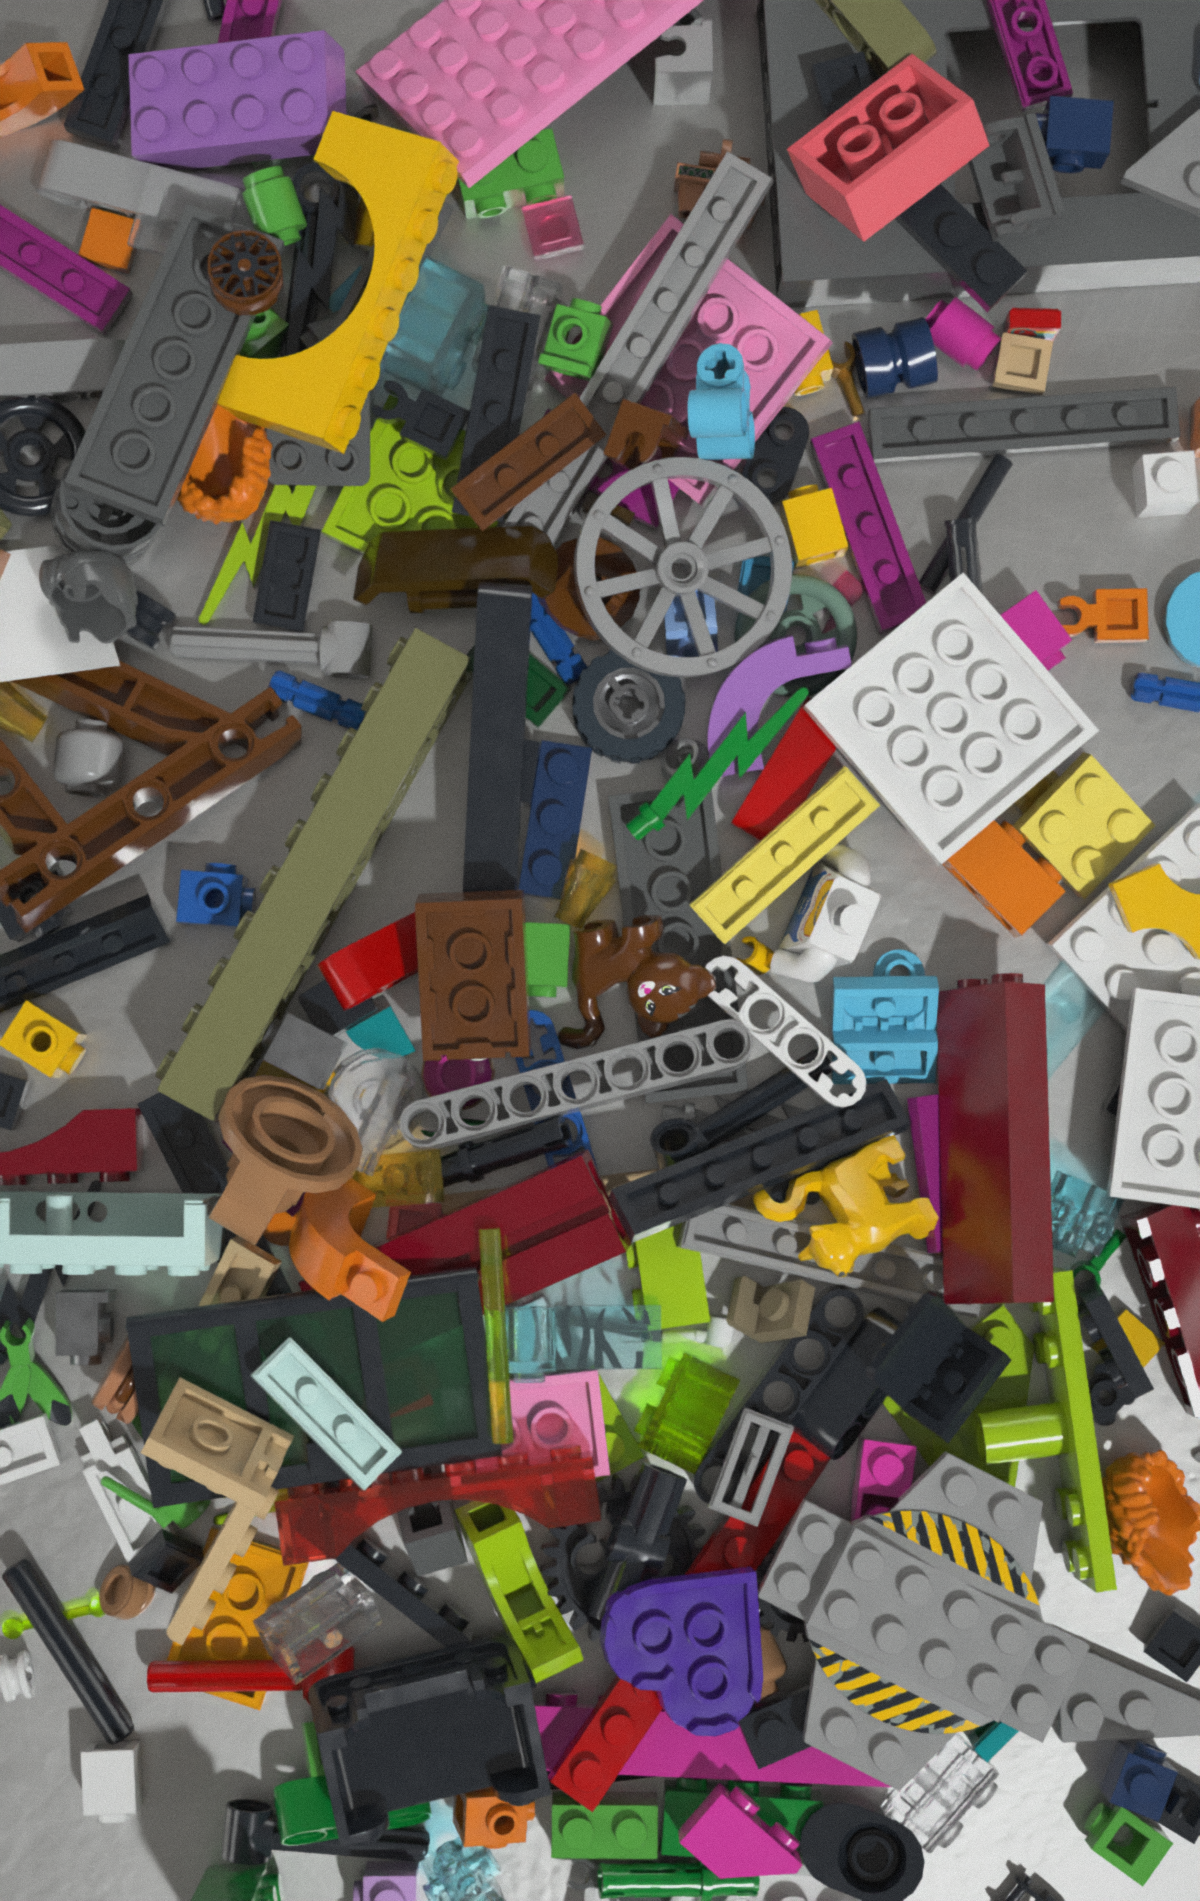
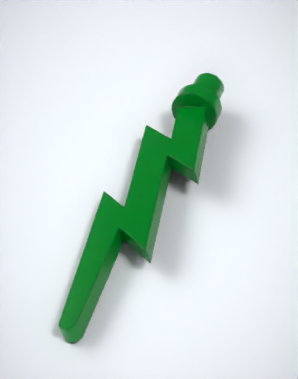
(697, 788)

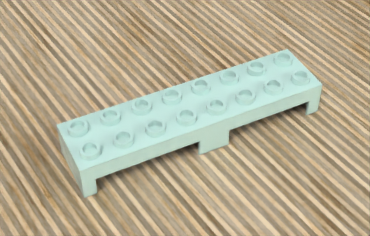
(134, 1236)

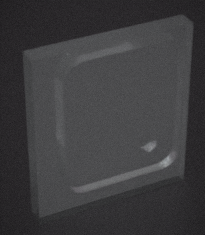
(164, 201)

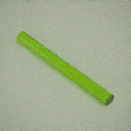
(496, 1336)

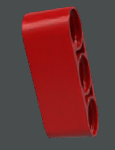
(786, 777)
(373, 963)

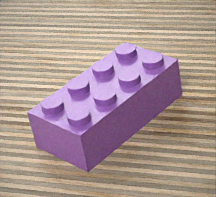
(235, 100)

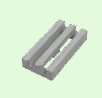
(734, 1509)

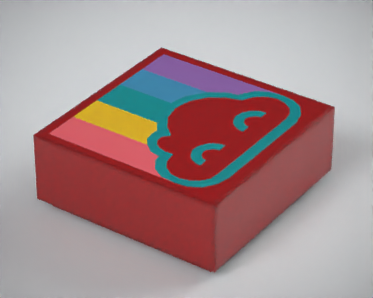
(1033, 322)

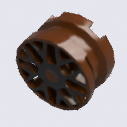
(245, 274)

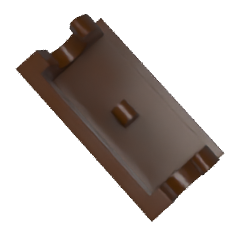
(640, 432)

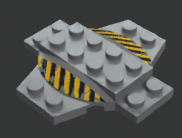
(922, 1621)

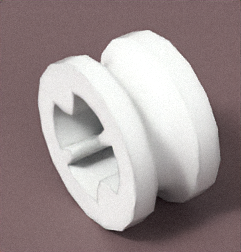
(17, 1676)

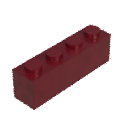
(1167, 1259)

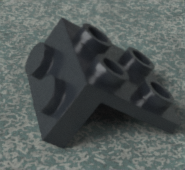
(936, 1367)

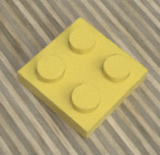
(1084, 825)

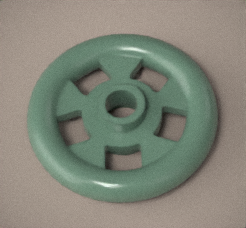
(815, 596)

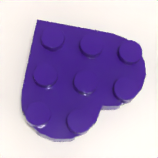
(691, 1644)

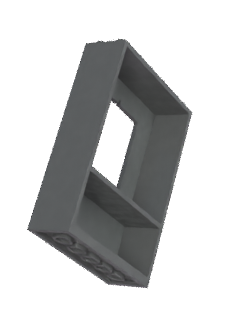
(1091, 246)

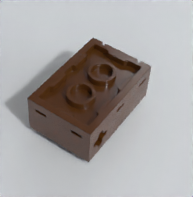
(473, 975)

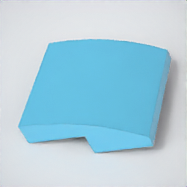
(886, 1027)

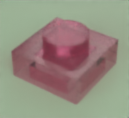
(552, 228)

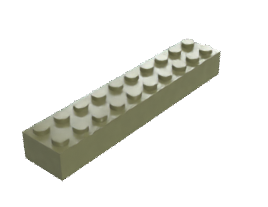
(318, 874)

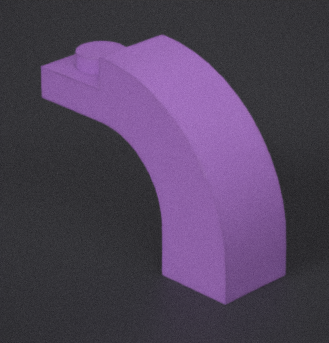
(761, 674)

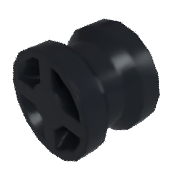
(150, 619)

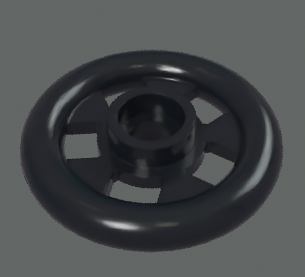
(32, 414)

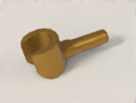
(844, 374)

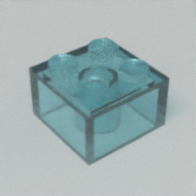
(436, 328)

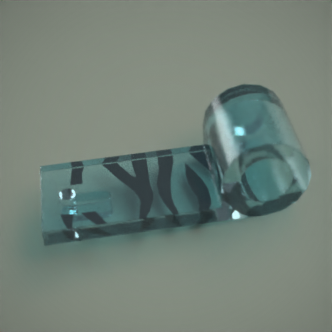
(581, 1338)

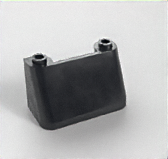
(427, 1734)

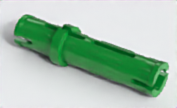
(668, 1880)

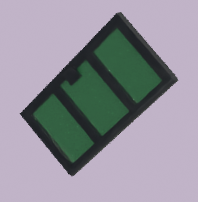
(411, 1375)

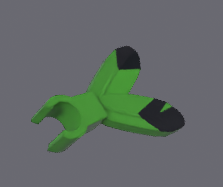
(29, 1377)

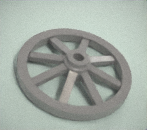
(692, 558)

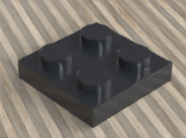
(1119, 1354)

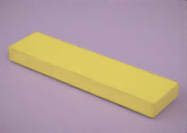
(784, 854)

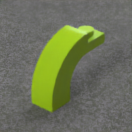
(517, 1588)

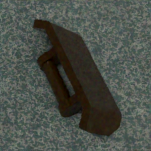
(447, 564)

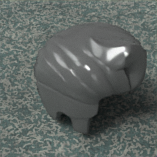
(91, 594)

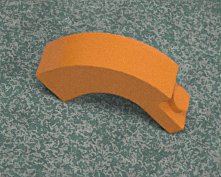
(36, 84)
(334, 1256)

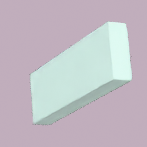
(326, 1413)

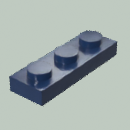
(554, 818)

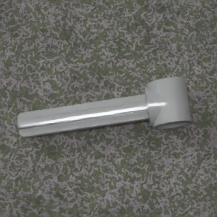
(340, 648)

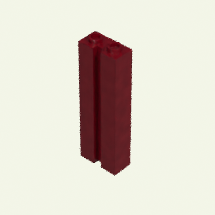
(995, 1142)
(547, 1224)

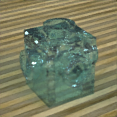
(1081, 1215)
(462, 1874)

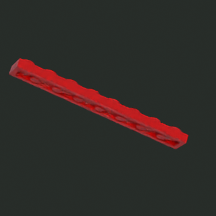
(627, 1712)

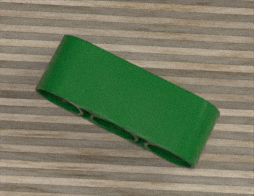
(308, 1817)

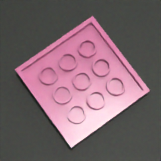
(738, 311)

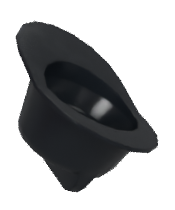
(861, 1853)

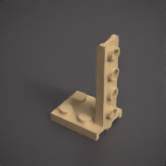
(230, 1456)

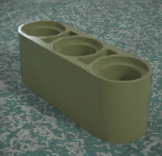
(881, 30)

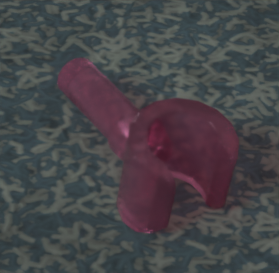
(851, 589)

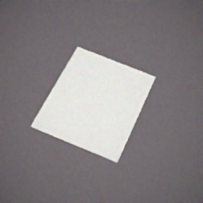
(30, 627)

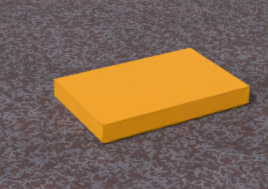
(230, 1629)

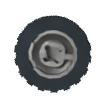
(626, 709)

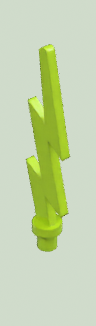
(253, 554)

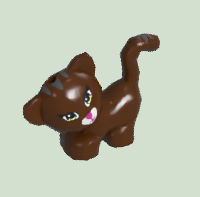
(658, 984)

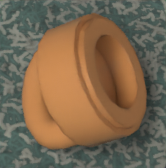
(124, 1595)

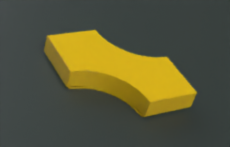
(1154, 901)

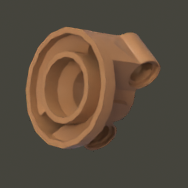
(282, 1145)

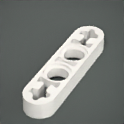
(788, 1026)

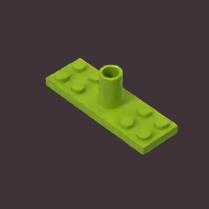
(1062, 1430)

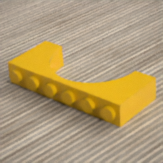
(324, 388)

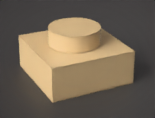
(1022, 363)

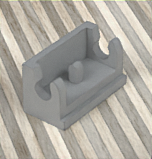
(689, 76)

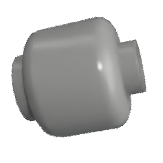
(88, 759)

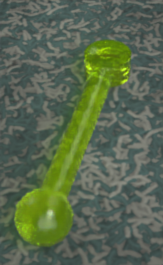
(16, 1626)

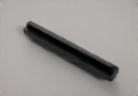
(68, 1651)

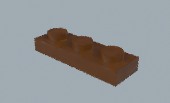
(528, 462)

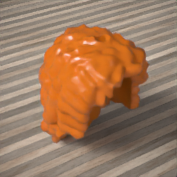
(227, 470)
(1151, 1519)

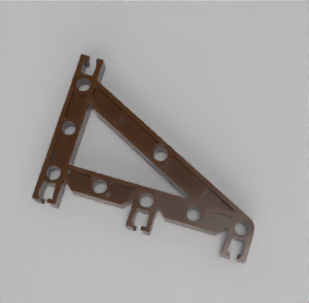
(182, 783)

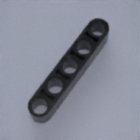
(783, 1368)

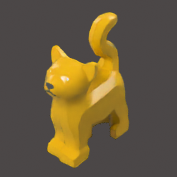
(857, 1199)

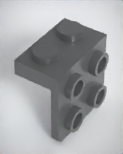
(309, 464)

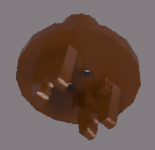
(564, 603)

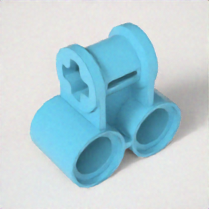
(721, 406)

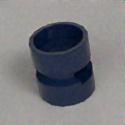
(895, 357)

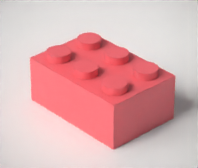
(888, 147)

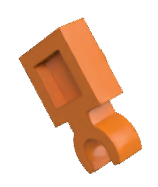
(1114, 615)

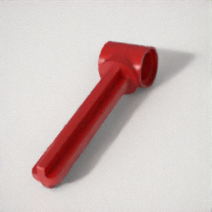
(237, 1675)

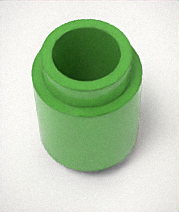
(274, 204)

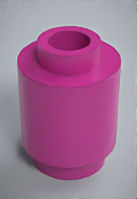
(962, 333)

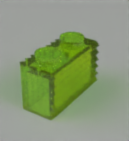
(686, 1411)

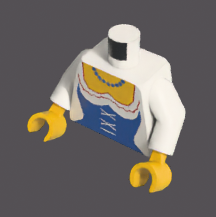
(825, 922)

